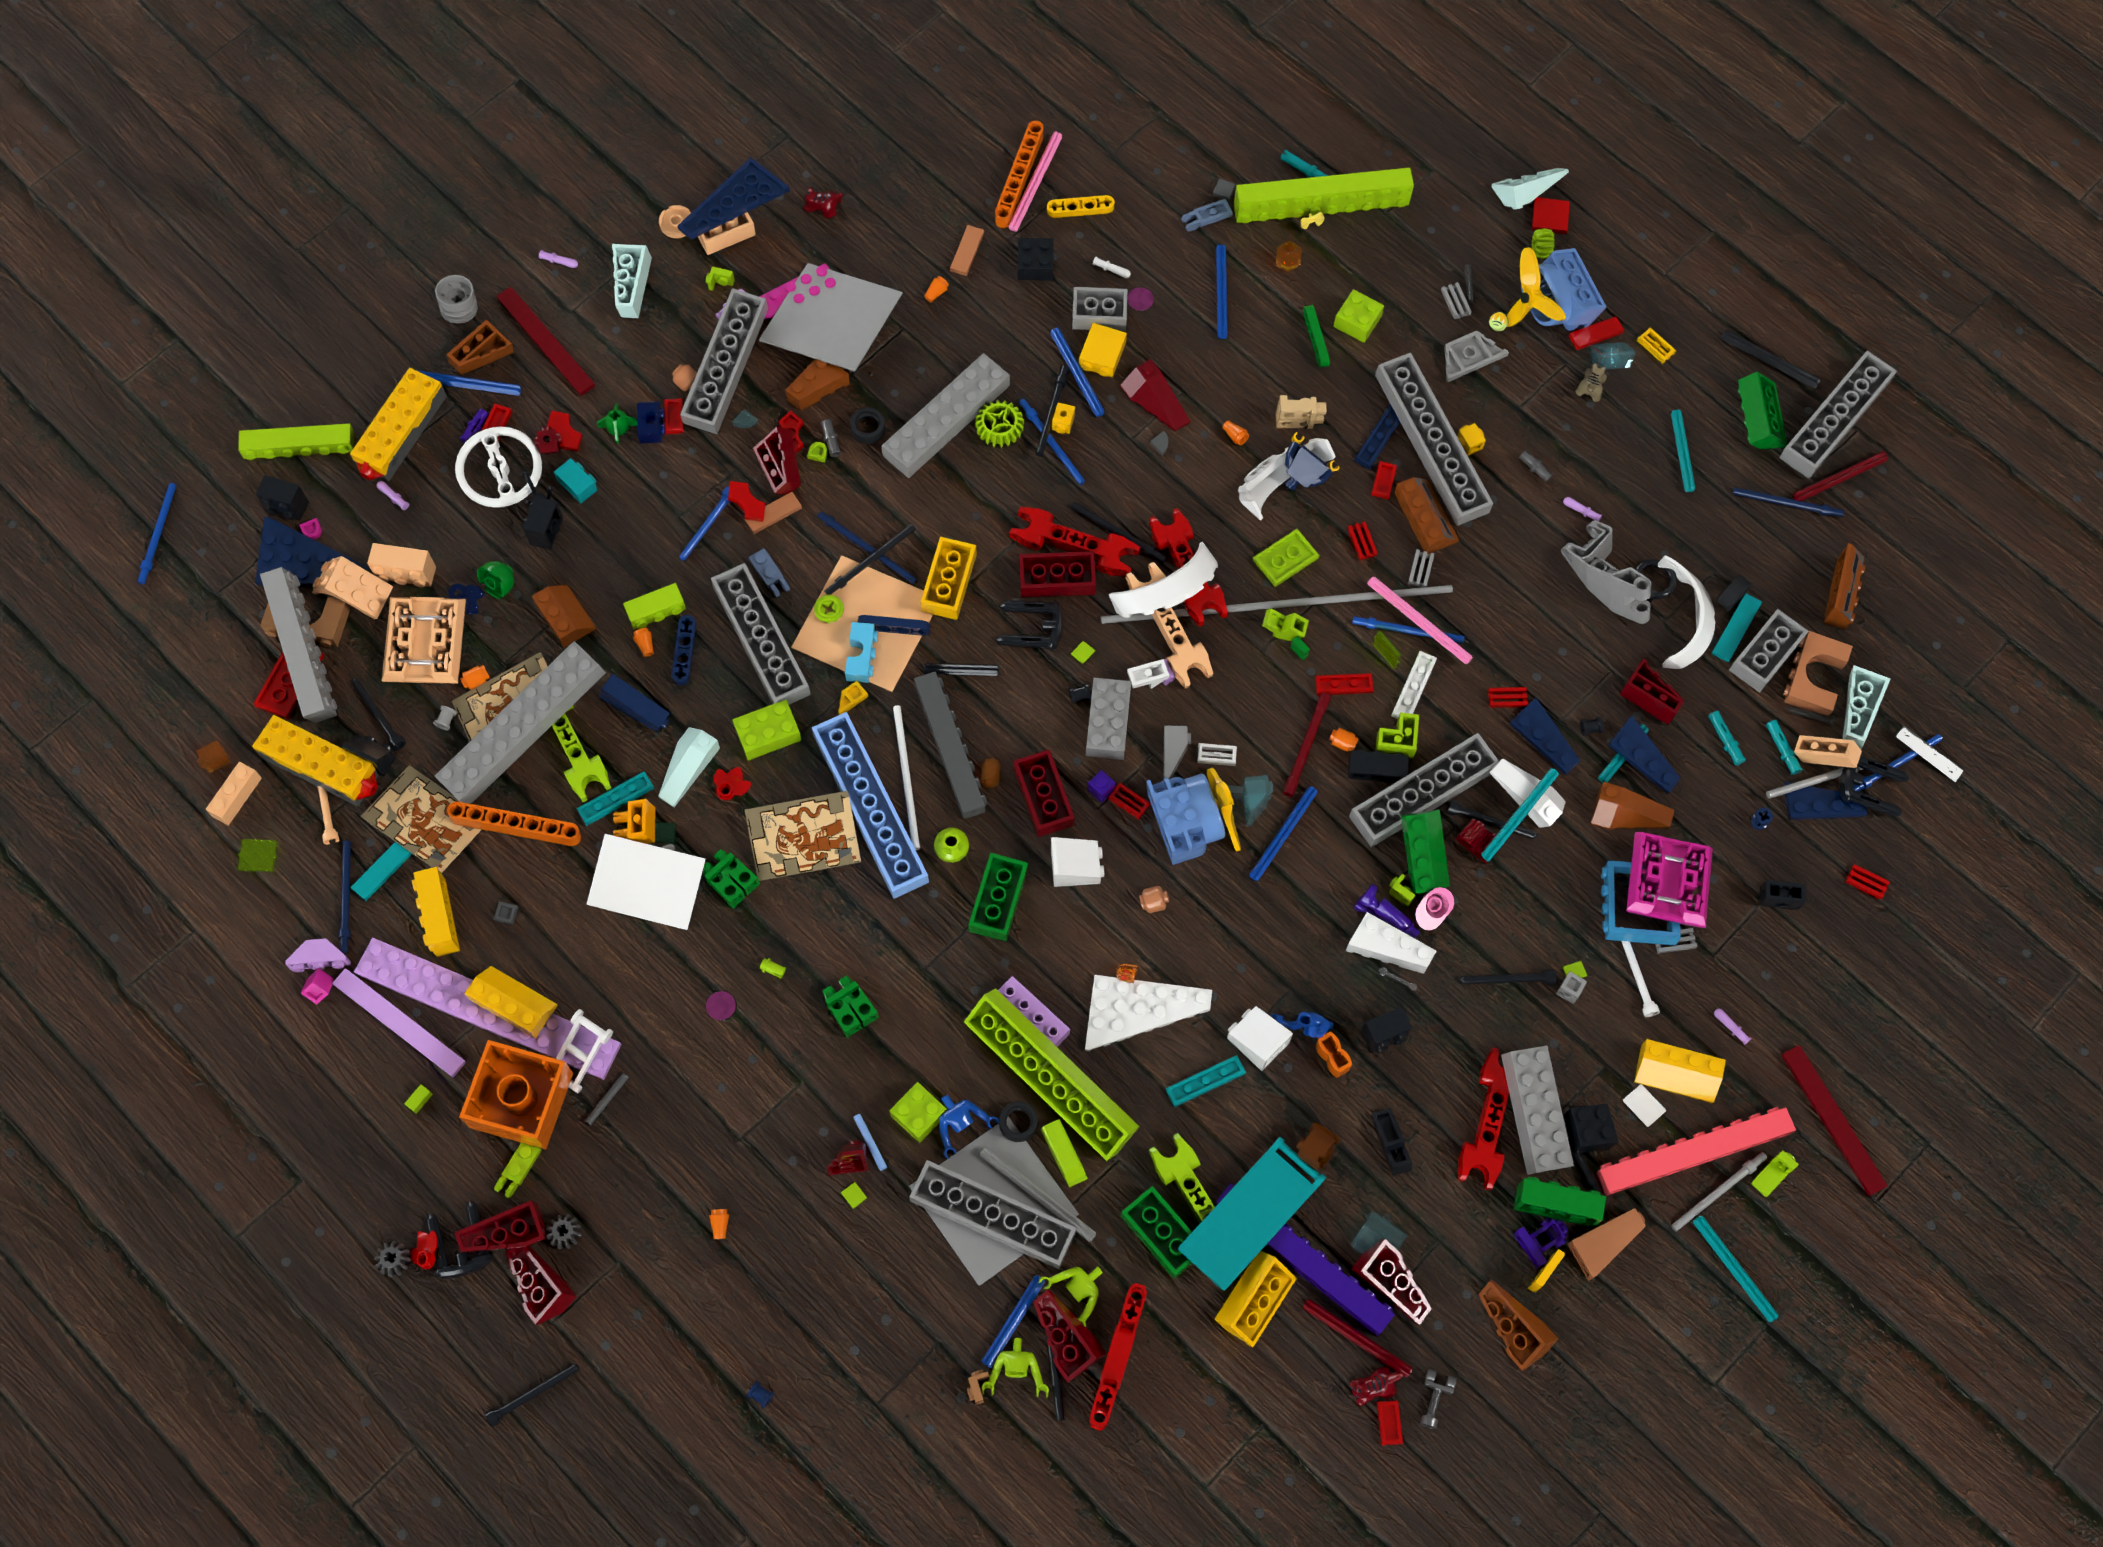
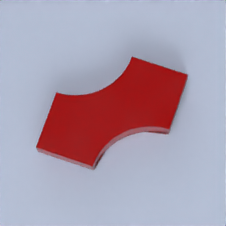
(793, 422)
(569, 437)
(741, 495)

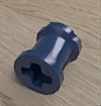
(1756, 818)
(760, 1394)

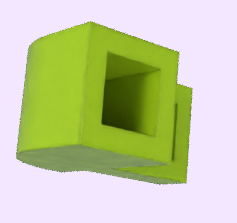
(1285, 626)

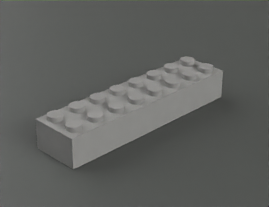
(724, 361)
(1837, 414)
(945, 415)
(760, 635)
(299, 645)
(1424, 789)
(992, 1214)

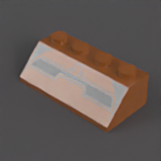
(1425, 514)
(1844, 588)

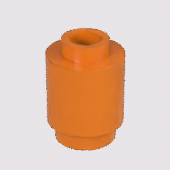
(474, 677)
(1343, 739)

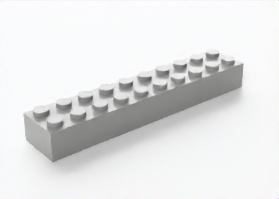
(1434, 439)
(520, 724)

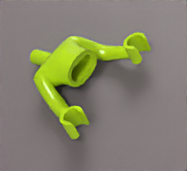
(1080, 1287)
(1016, 1365)

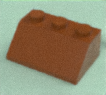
(563, 613)

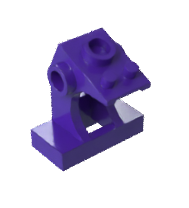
(1556, 1232)

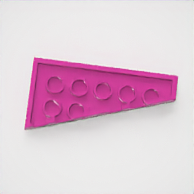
(776, 296)

